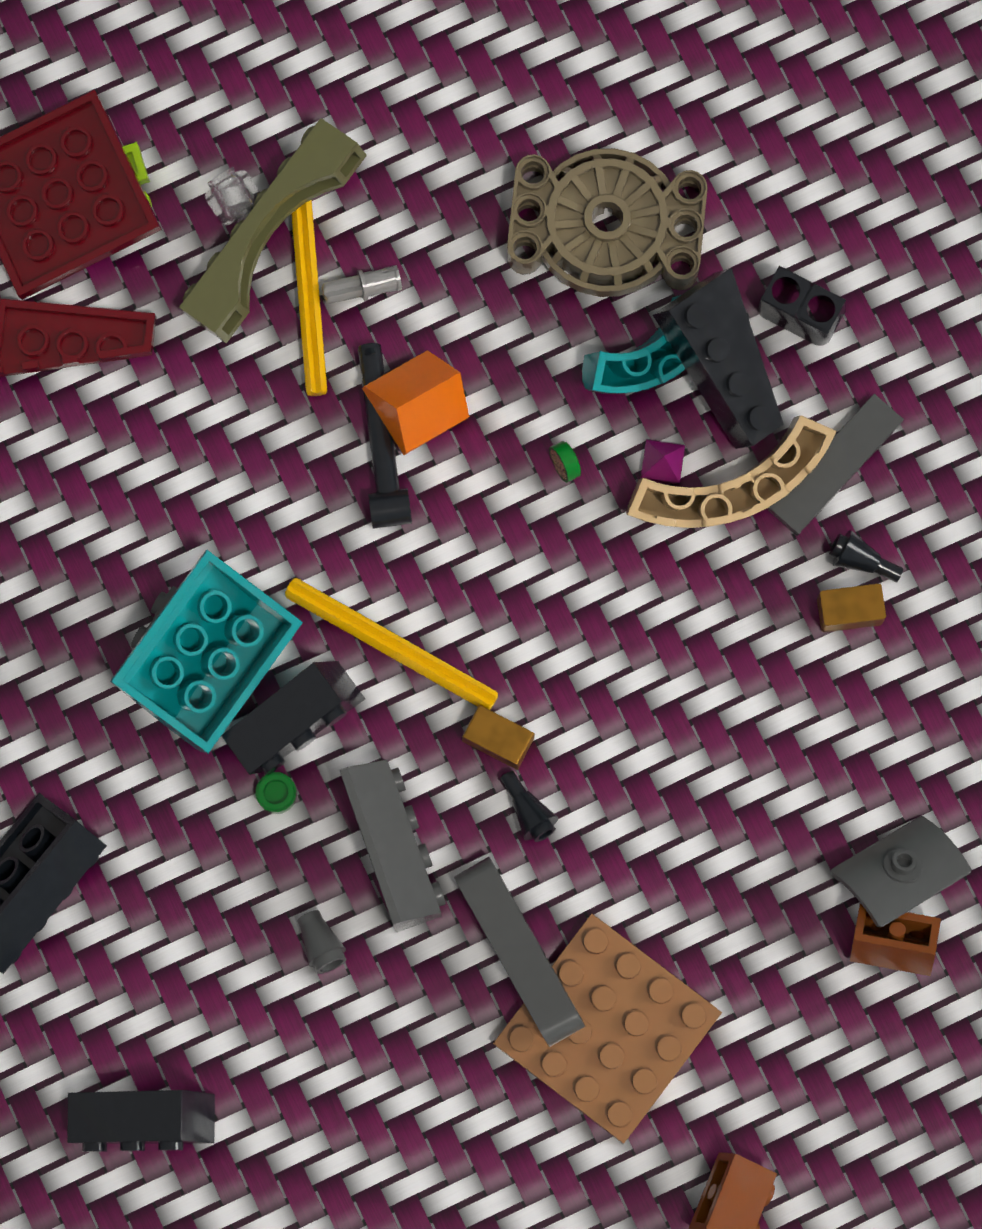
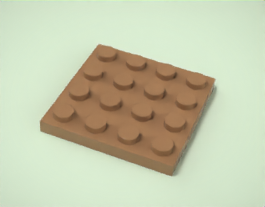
(635, 1034)

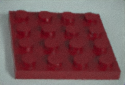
(67, 196)

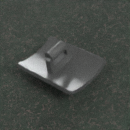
(902, 870)

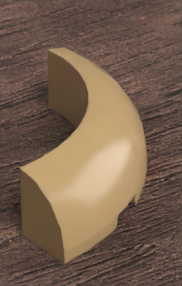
(742, 496)

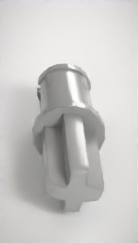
(362, 285)

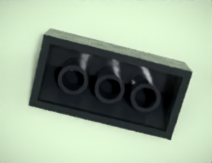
(38, 868)

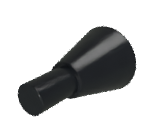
(856, 554)
(533, 816)

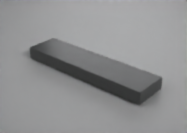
(842, 460)

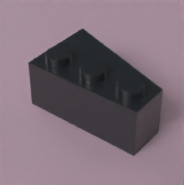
(293, 717)
(140, 1119)

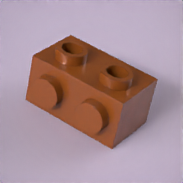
(901, 945)
(734, 1194)

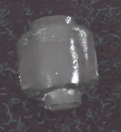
(232, 195)

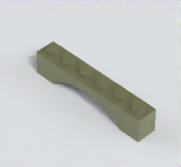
(318, 166)

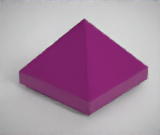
(662, 462)

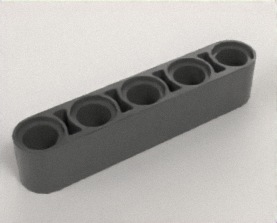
(519, 952)

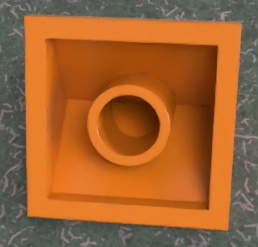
(419, 400)

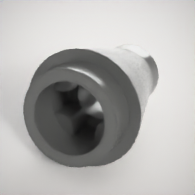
(321, 944)

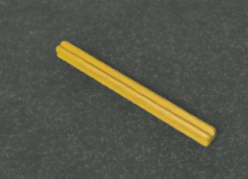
(309, 300)
(390, 644)

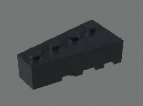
(722, 357)

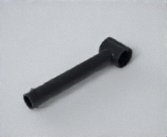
(389, 503)

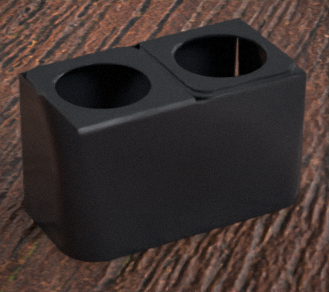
(802, 326)

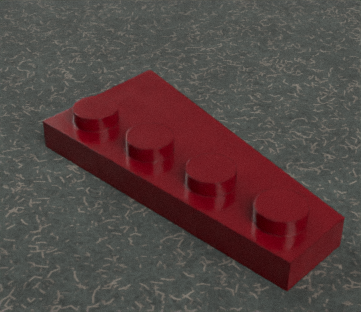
(64, 336)

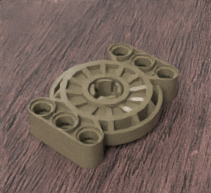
(601, 260)

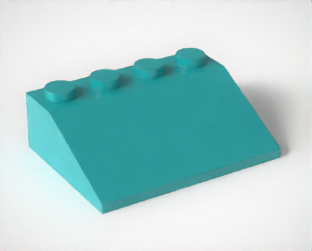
(206, 652)

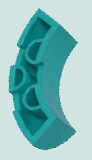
(632, 371)

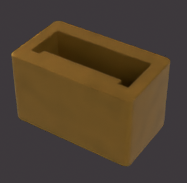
(851, 607)
(498, 737)

